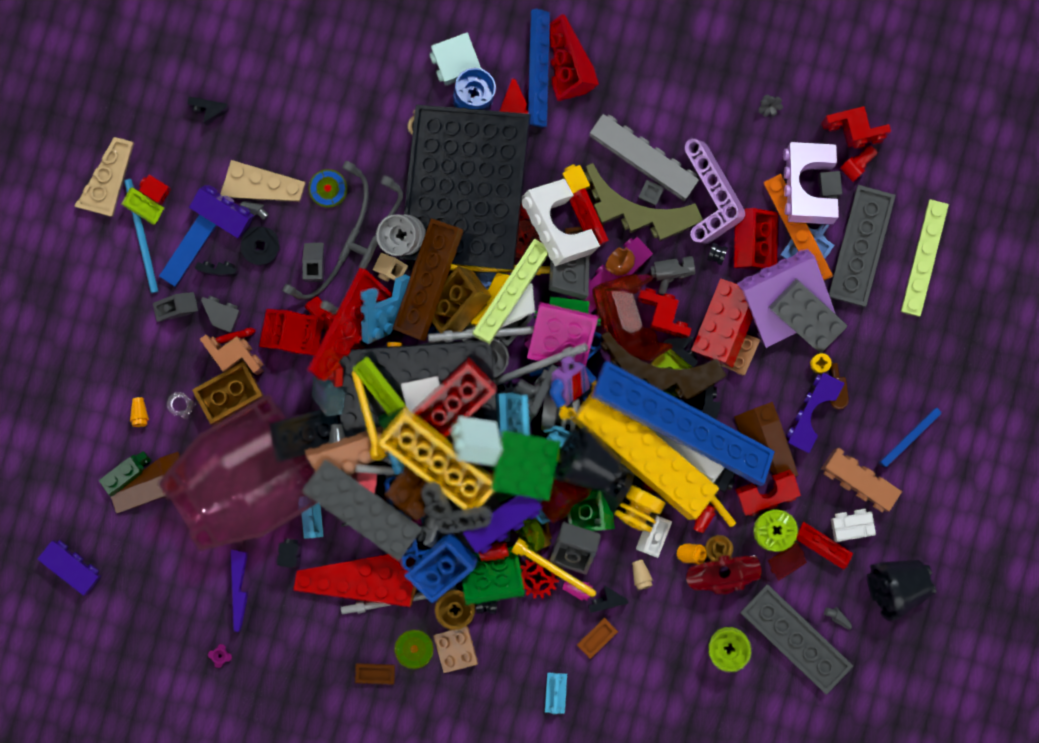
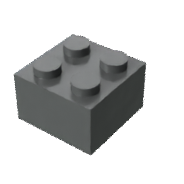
(575, 548)

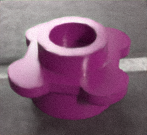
(214, 656)

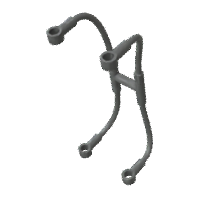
(350, 245)

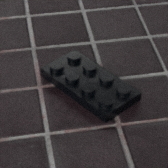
(300, 433)

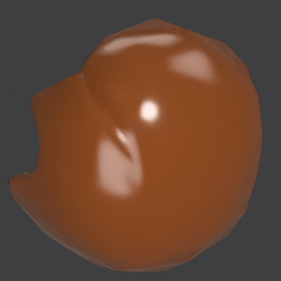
(620, 262)

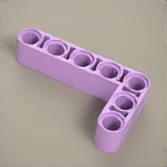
(716, 192)

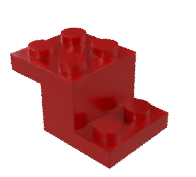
(856, 127)
(664, 313)
(291, 332)

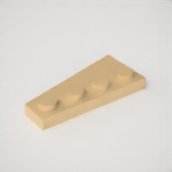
(107, 180)
(255, 183)

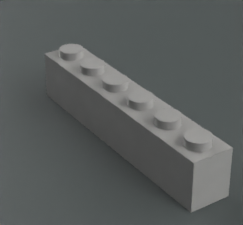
(644, 157)

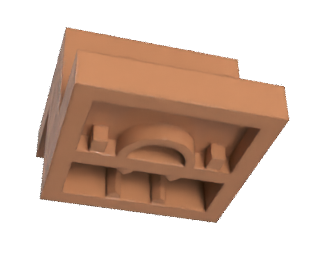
(232, 354)

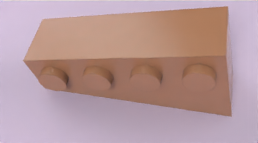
(345, 453)
(861, 480)

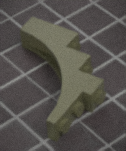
(635, 217)

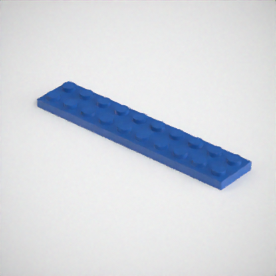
(683, 423)

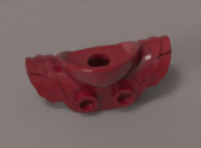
(707, 577)

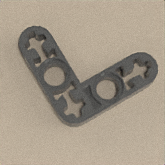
(449, 516)

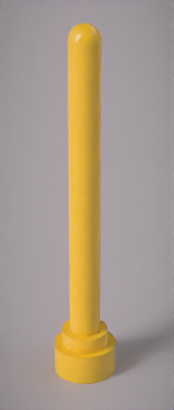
(377, 451)
(522, 549)

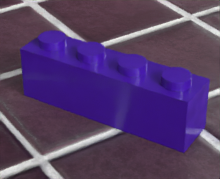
(503, 519)

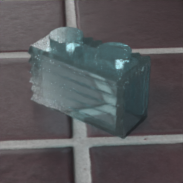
(328, 396)

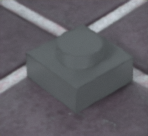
(651, 193)

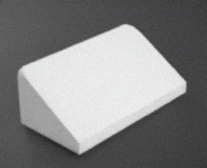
(653, 542)

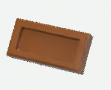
(597, 638)

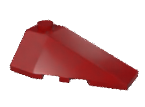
(571, 64)

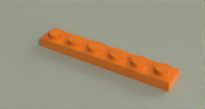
(798, 231)

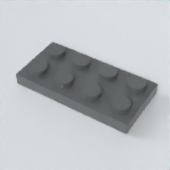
(808, 316)

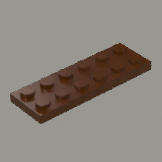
(427, 279)

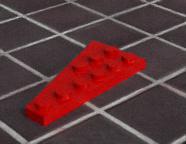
(346, 325)
(367, 579)

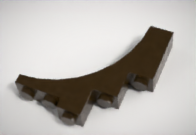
(686, 381)

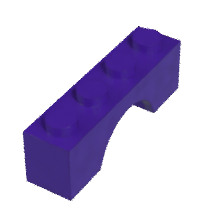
(826, 390)

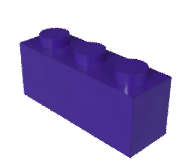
(221, 211)
(70, 567)

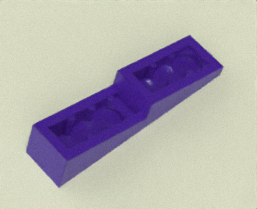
(238, 566)

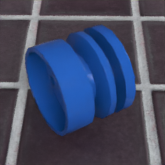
(474, 82)

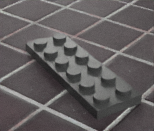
(861, 246)
(361, 509)
(796, 639)

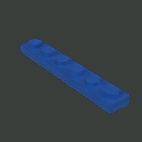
(539, 67)

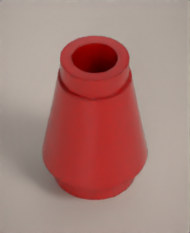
(704, 518)
(497, 552)

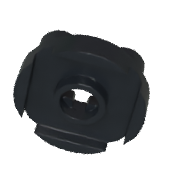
(271, 246)

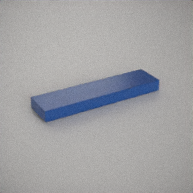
(187, 250)
(910, 437)

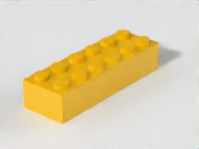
(436, 460)

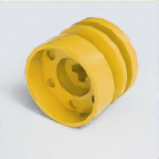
(639, 509)

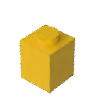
(575, 178)

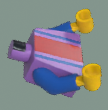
(568, 384)

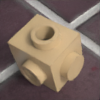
(389, 267)

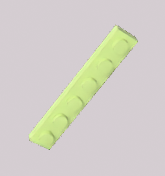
(924, 258)
(511, 292)

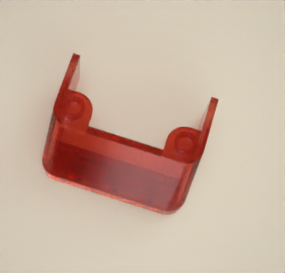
(621, 316)

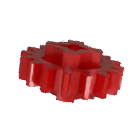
(536, 586)

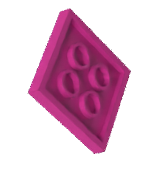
(559, 329)

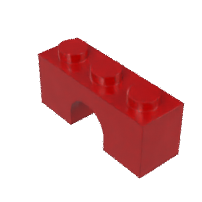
(784, 490)

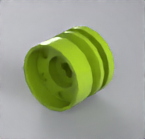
(763, 530)
(736, 658)

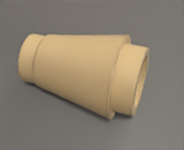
(641, 575)

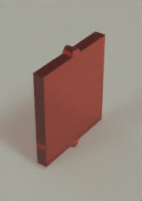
(787, 561)

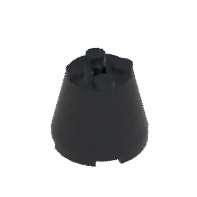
(587, 461)
(900, 586)

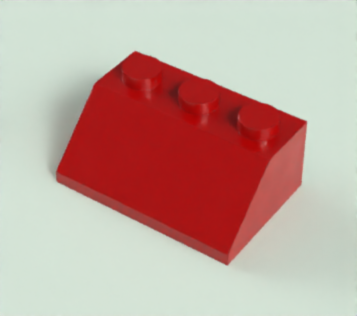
(756, 240)

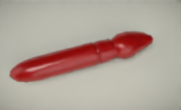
(240, 334)

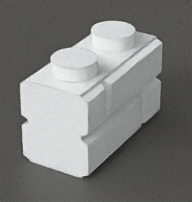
(852, 526)

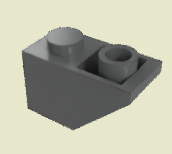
(313, 262)
(221, 316)

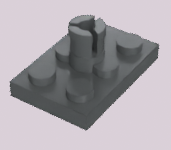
(571, 278)
(537, 391)

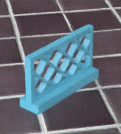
(511, 413)

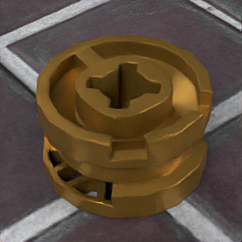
(718, 546)

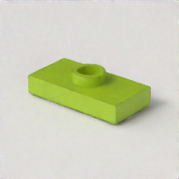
(142, 206)

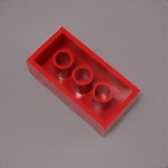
(724, 325)
(455, 397)

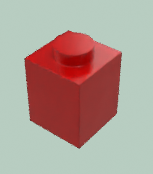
(154, 189)

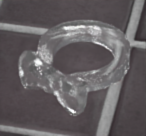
(190, 404)

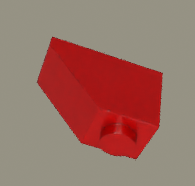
(514, 99)

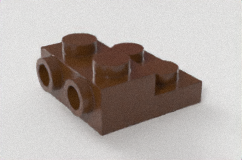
(407, 493)

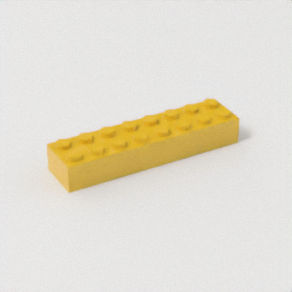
(648, 457)

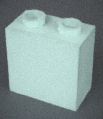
(453, 58)
(476, 440)

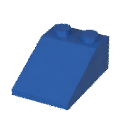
(442, 567)

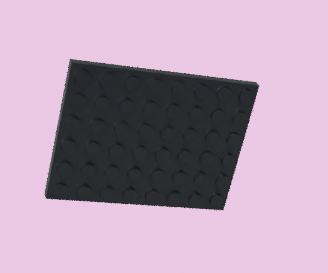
(470, 176)
(410, 364)

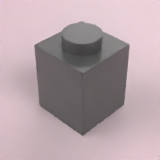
(830, 185)

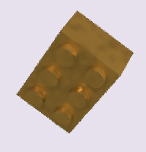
(460, 300)
(228, 393)

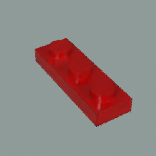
(587, 215)
(823, 545)

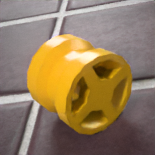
(818, 365)

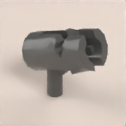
(669, 269)
(430, 531)

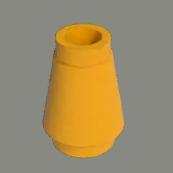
(138, 413)

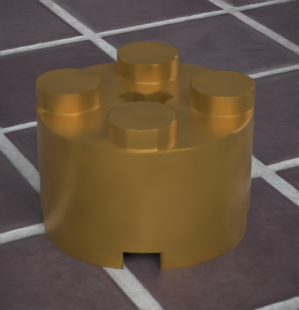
(447, 618)

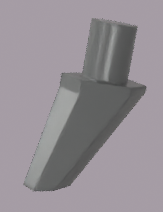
(255, 209)
(838, 617)

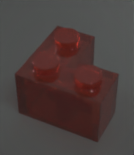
(562, 499)

